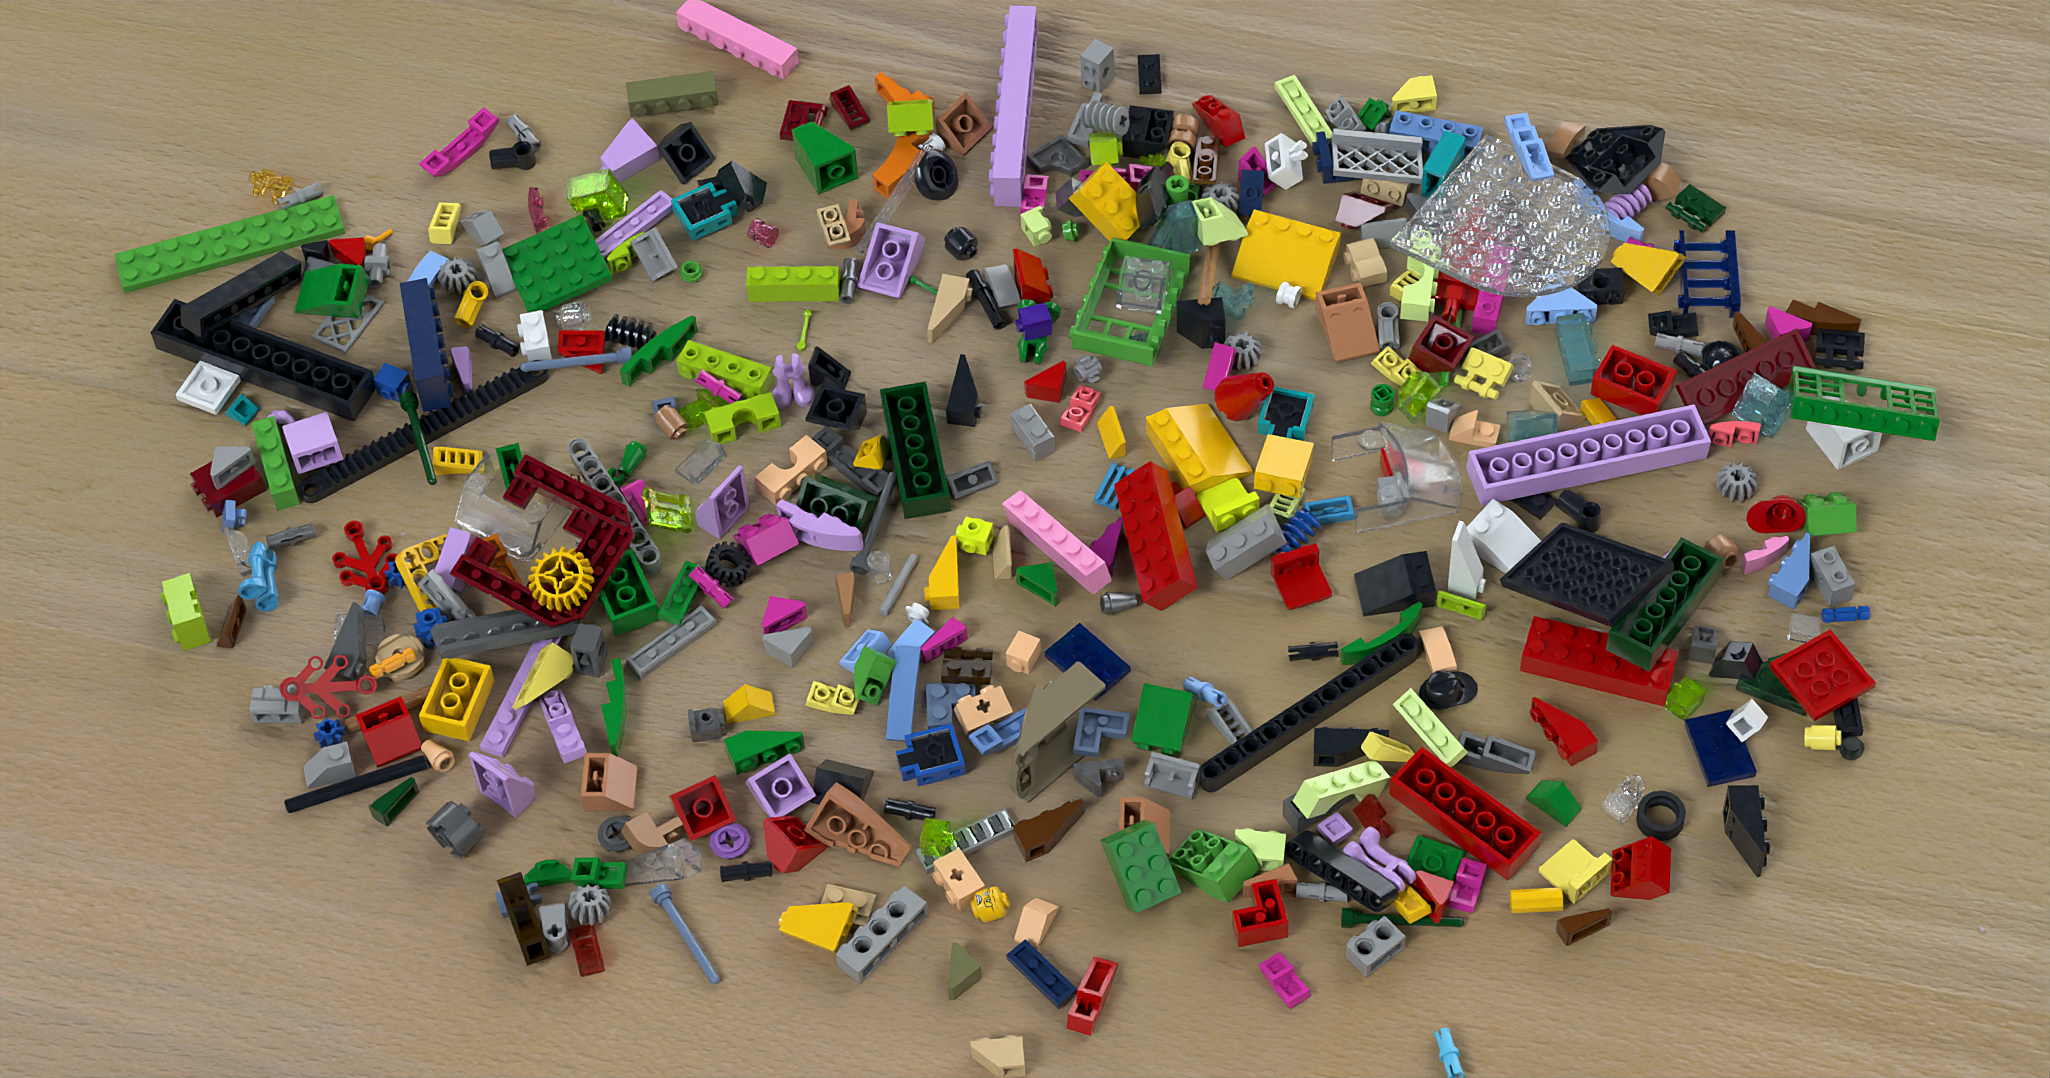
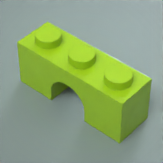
(758, 410)

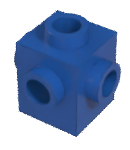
(425, 622)

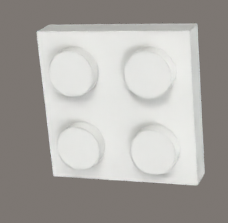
(208, 387)

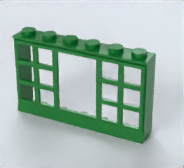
(1863, 416)

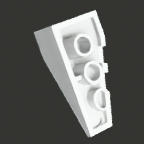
(1465, 566)

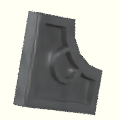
(1058, 156)

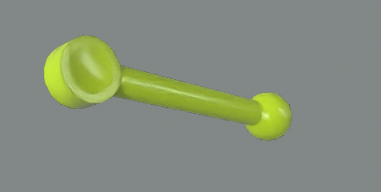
(801, 346)

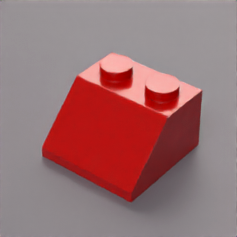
(1031, 277)
(702, 807)

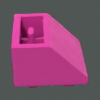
(766, 538)

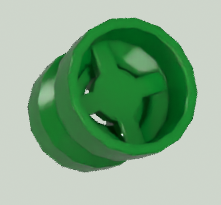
(1382, 400)

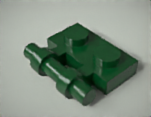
(1697, 203)

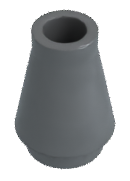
(1116, 602)

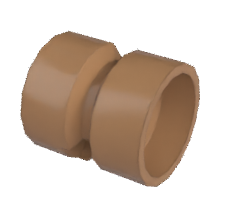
(1185, 130)

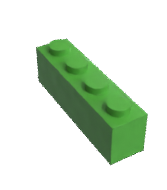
(275, 463)

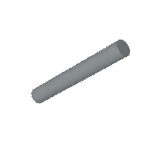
(898, 584)

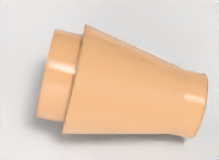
(438, 756)

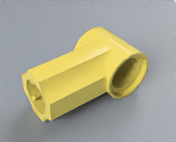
(1179, 159)

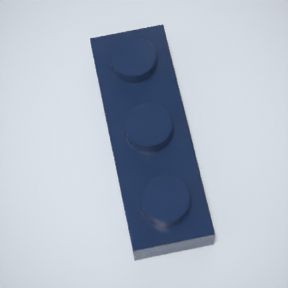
(1042, 974)

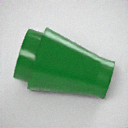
(632, 457)

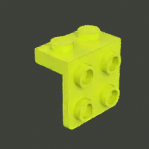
(1227, 503)

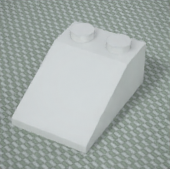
(1501, 536)

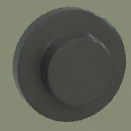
(1851, 748)

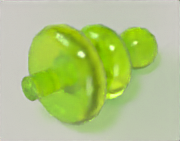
(1152, 160)

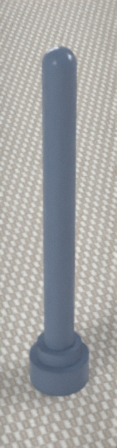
(621, 357)
(661, 895)

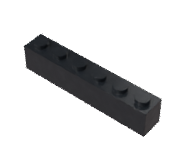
(241, 294)

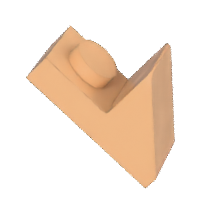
(1474, 432)

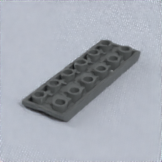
(493, 632)

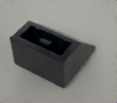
(1147, 131)

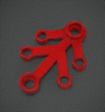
(366, 564)
(323, 687)

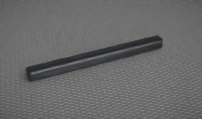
(356, 784)

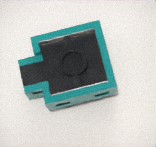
(704, 210)
(1286, 413)

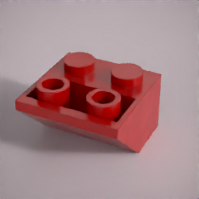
(389, 731)
(1641, 870)

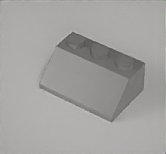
(1245, 543)

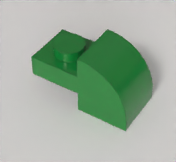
(593, 872)

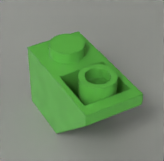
(872, 674)

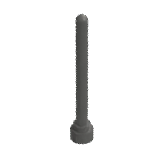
(859, 563)

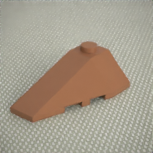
(851, 824)

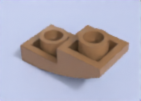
(1563, 139)

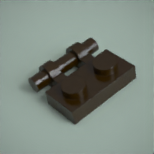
(967, 672)

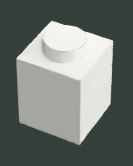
(1747, 720)

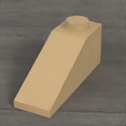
(949, 304)

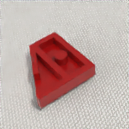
(582, 343)

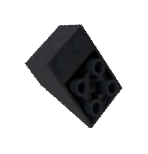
(1746, 825)

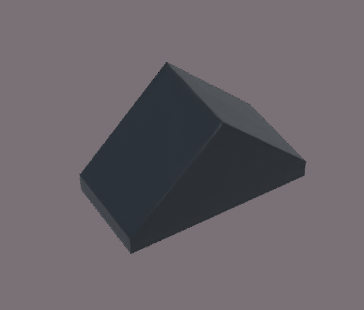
(827, 371)

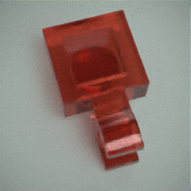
(1371, 814)

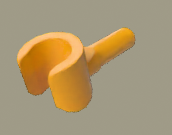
(371, 241)

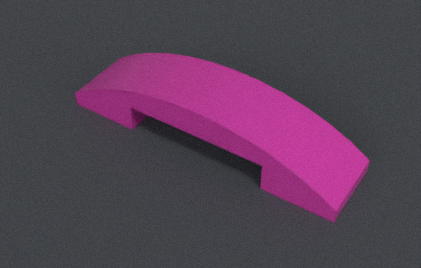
(462, 147)

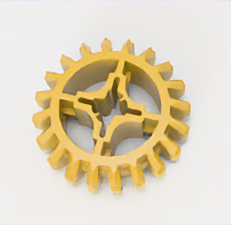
(543, 575)

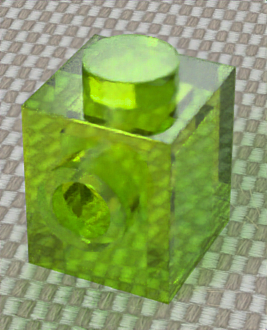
(1685, 698)
(936, 837)

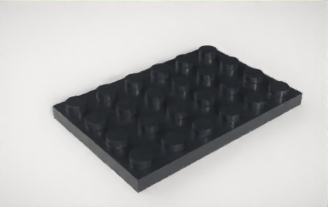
(1587, 574)

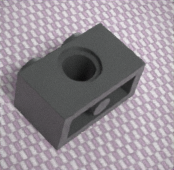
(589, 650)

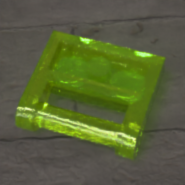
(665, 515)

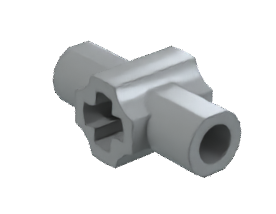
(377, 265)

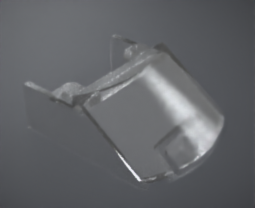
(1423, 472)

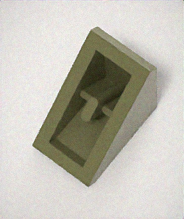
(963, 972)

